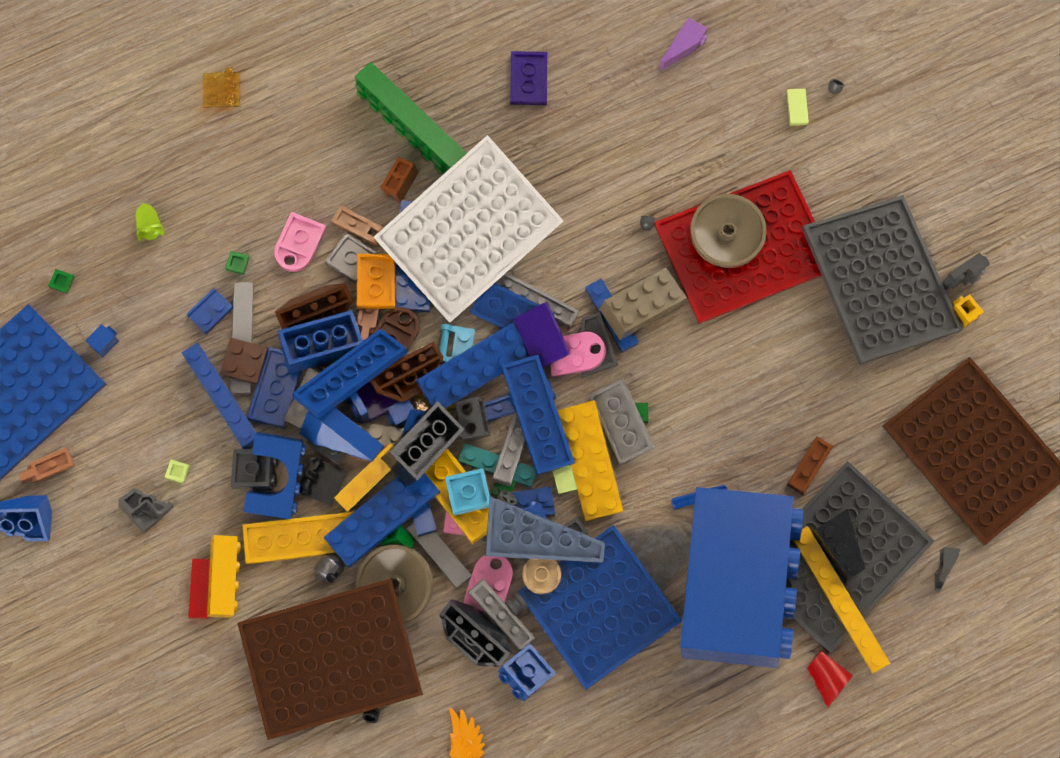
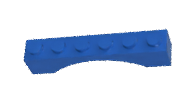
(220, 395)

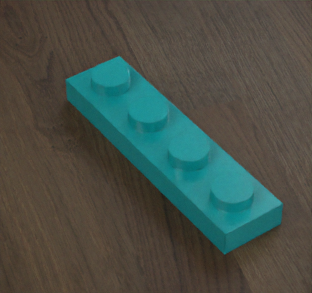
(480, 458)

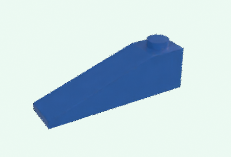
(340, 434)
(26, 517)

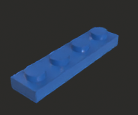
(598, 293)

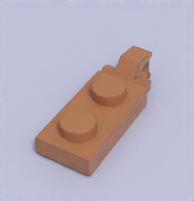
(367, 321)
(48, 466)

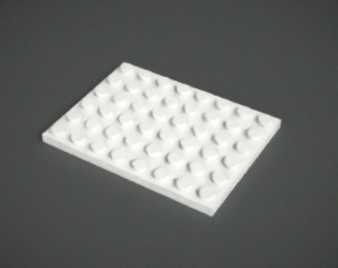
(468, 229)

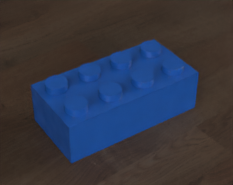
(319, 341)

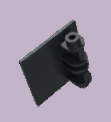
(322, 481)

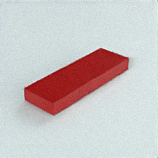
(199, 589)

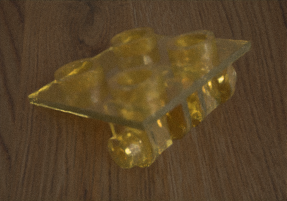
(221, 89)

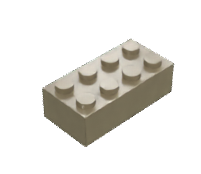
(642, 303)

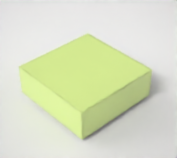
(177, 471)

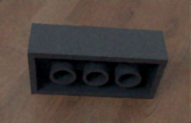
(422, 443)

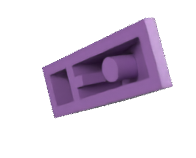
(685, 43)

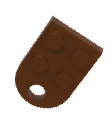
(401, 331)

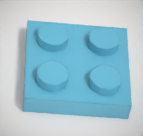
(468, 491)

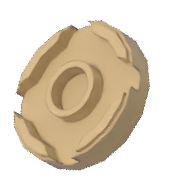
(541, 575)

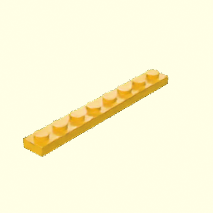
(841, 601)

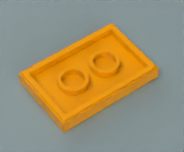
(375, 281)

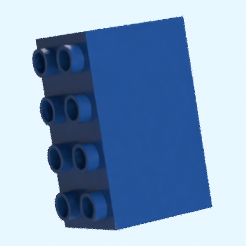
(740, 577)

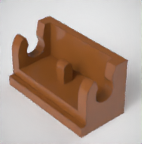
(399, 179)

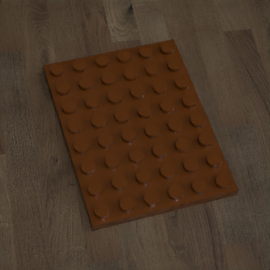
(976, 450)
(329, 659)

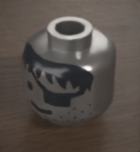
(328, 569)

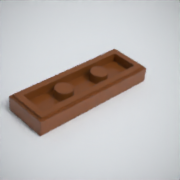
(809, 465)

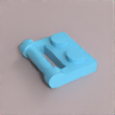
(462, 341)

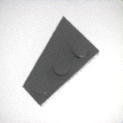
(595, 324)

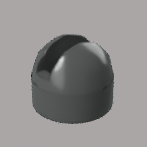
(835, 86)
(647, 222)

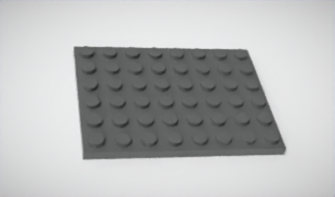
(881, 279)
(886, 541)

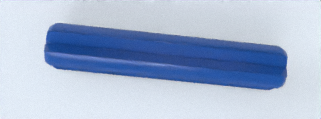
(689, 499)

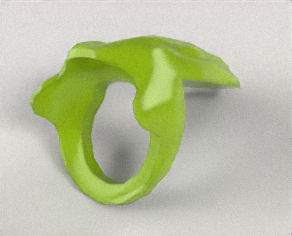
(148, 223)

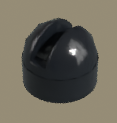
(371, 716)

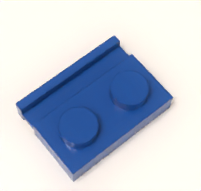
(210, 311)
(539, 495)

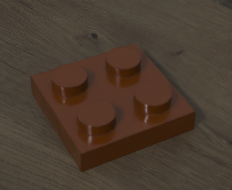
(244, 361)

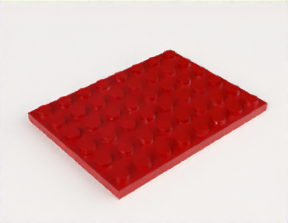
(780, 265)

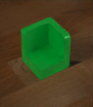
(399, 537)

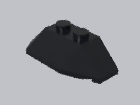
(474, 634)

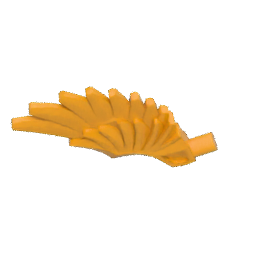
(464, 737)

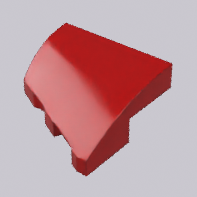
(828, 677)

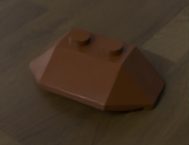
(315, 305)
(400, 378)

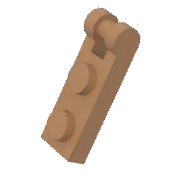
(356, 225)

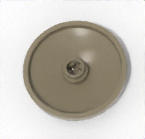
(728, 230)
(409, 574)

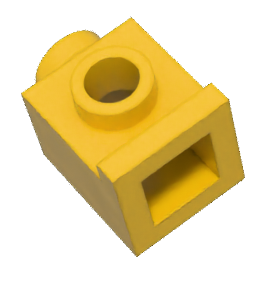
(973, 310)

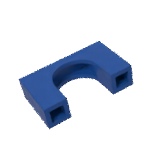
(289, 452)

